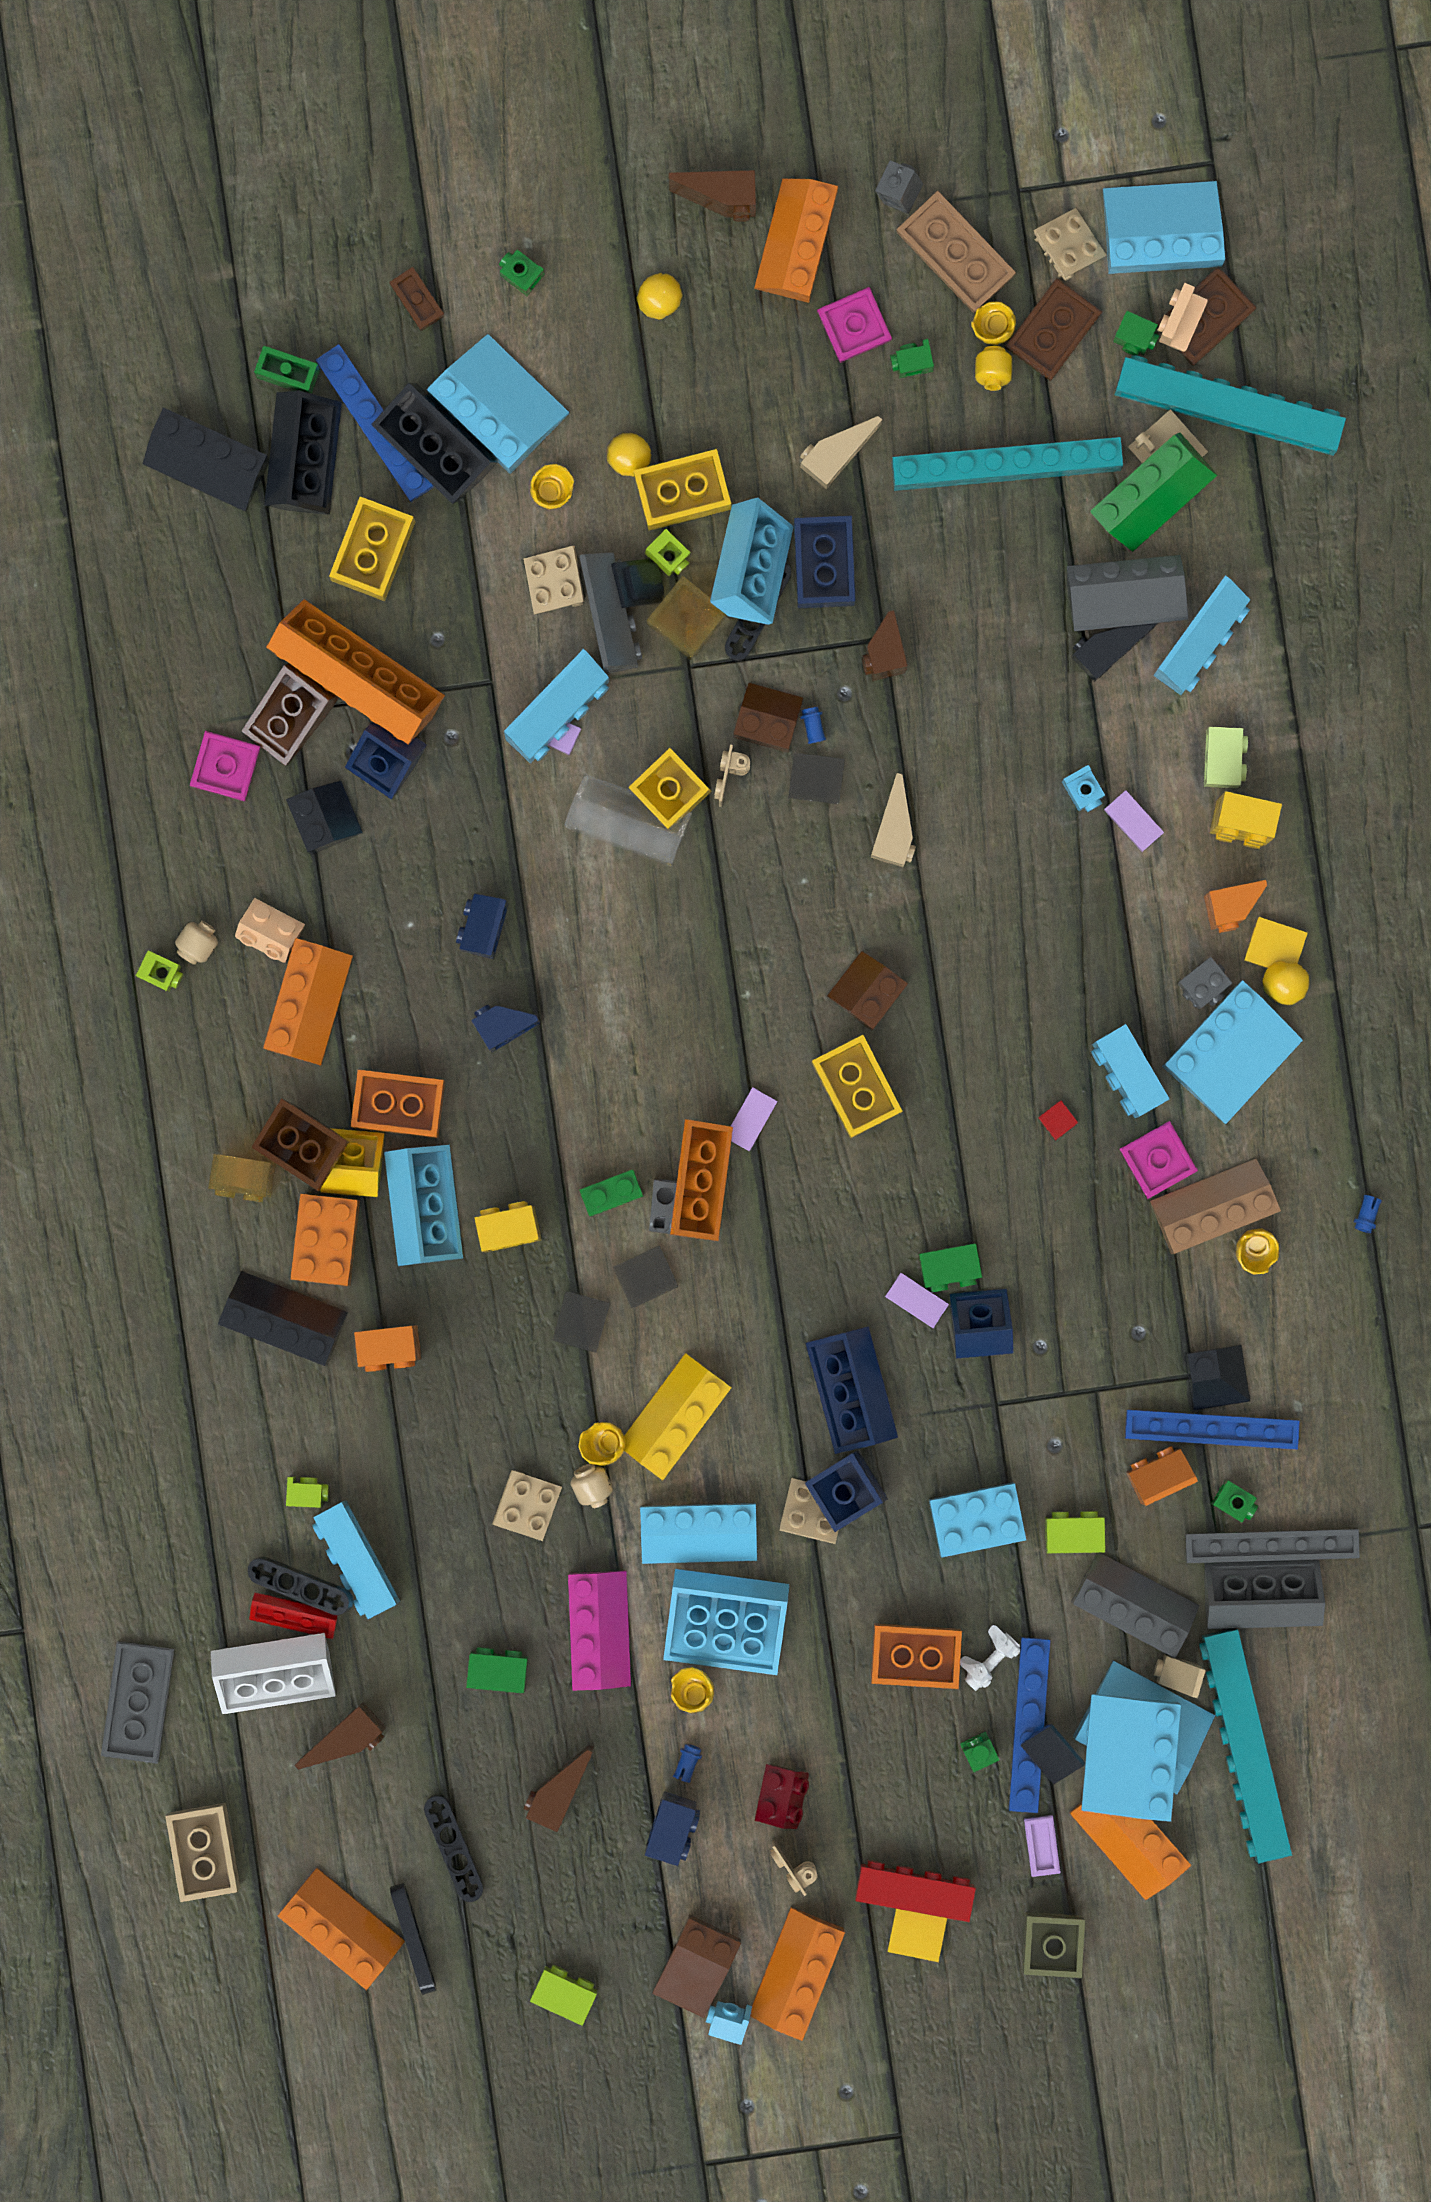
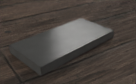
(137, 1702)

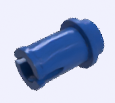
(813, 725)
(1367, 1214)
(687, 1762)

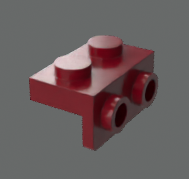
(782, 1797)

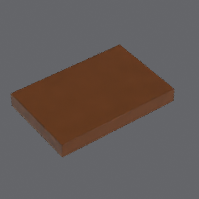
(1222, 314)
(1053, 329)

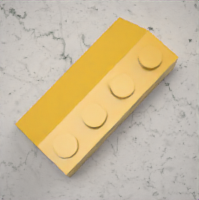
(674, 1416)

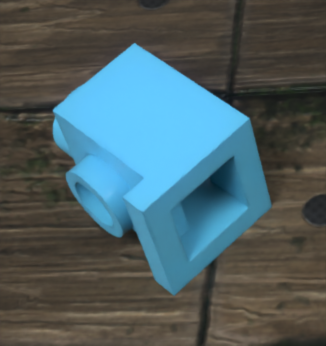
(1073, 784)
(728, 2021)

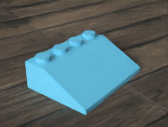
(1163, 227)
(497, 403)
(1232, 1052)
(726, 1622)
(1193, 1719)
(1131, 1757)

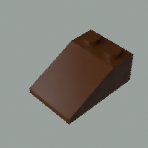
(719, 191)
(289, 714)
(300, 1144)
(349, 1737)
(556, 1793)
(697, 1966)

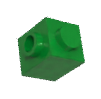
(1136, 334)

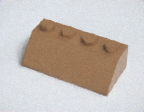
(1215, 1206)

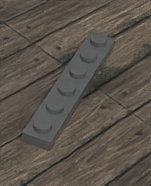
(1272, 1545)

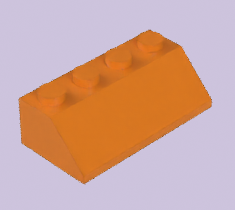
(796, 238)
(308, 1002)
(701, 1180)
(1135, 1849)
(341, 1928)
(797, 1973)

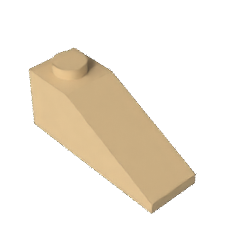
(835, 452)
(895, 831)
(1179, 1675)

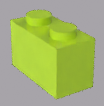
(1075, 1534)
(564, 1995)

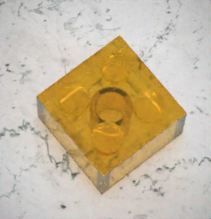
(686, 618)
(242, 1176)

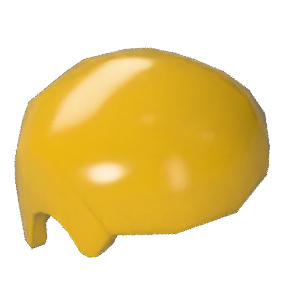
(659, 296)
(994, 323)
(628, 453)
(551, 486)
(1286, 982)
(1257, 1251)
(602, 1443)
(692, 1690)

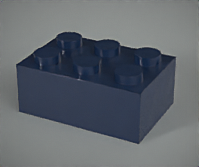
(824, 562)
(671, 1827)

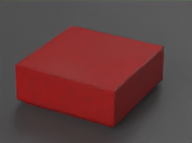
(1058, 1120)

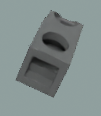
(662, 1205)

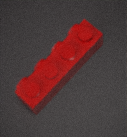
(915, 1892)

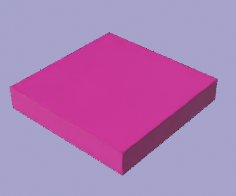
(854, 324)
(225, 766)
(1158, 1160)

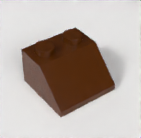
(885, 651)
(768, 717)
(867, 990)

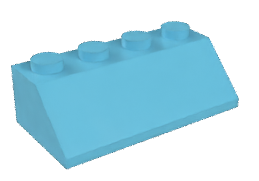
(752, 562)
(1202, 636)
(556, 707)
(423, 1205)
(698, 1533)
(356, 1559)

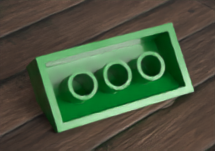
(1154, 492)

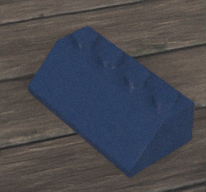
(851, 1390)

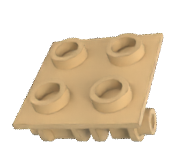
(1069, 243)
(1161, 432)
(554, 580)
(731, 763)
(527, 1505)
(804, 1516)
(798, 1877)

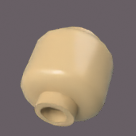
(196, 942)
(591, 1485)

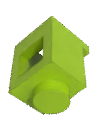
(668, 543)
(150, 967)
(306, 1492)

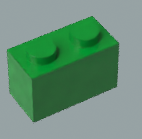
(286, 370)
(611, 1193)
(950, 1266)
(497, 1671)

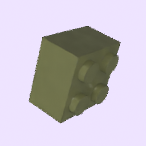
(1053, 1945)

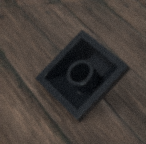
(1217, 1377)

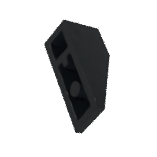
(1106, 648)

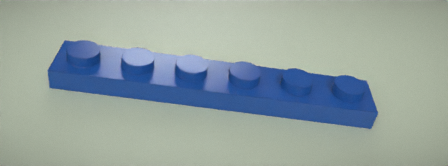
(365, 410)
(1212, 1429)
(1028, 1720)

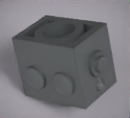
(899, 186)
(1205, 984)

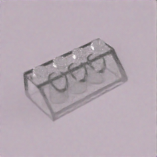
(623, 821)

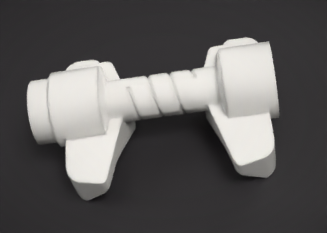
(979, 1673)

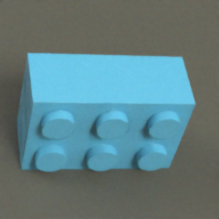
(1129, 1072)
(977, 1519)

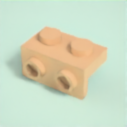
(1184, 318)
(268, 930)

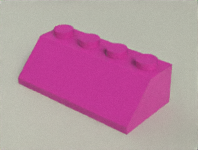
(599, 1630)

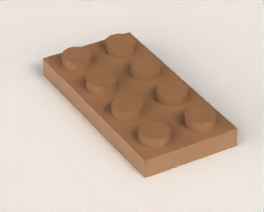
(955, 252)

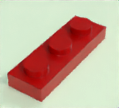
(292, 1615)

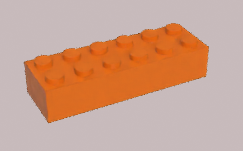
(355, 671)

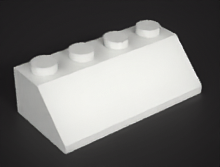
(272, 1673)

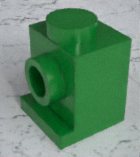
(524, 281)
(912, 360)
(1224, 1499)
(979, 1751)

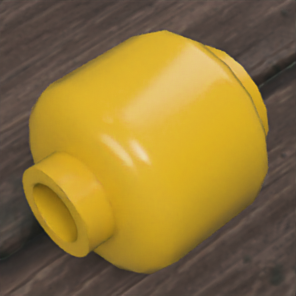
(993, 368)

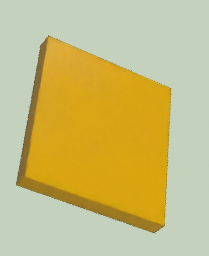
(1274, 943)
(917, 1935)

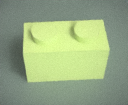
(1224, 757)

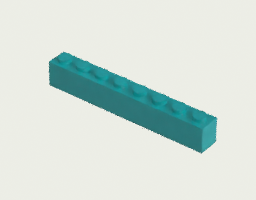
(1230, 406)
(1007, 464)
(1246, 1746)

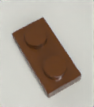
(416, 299)

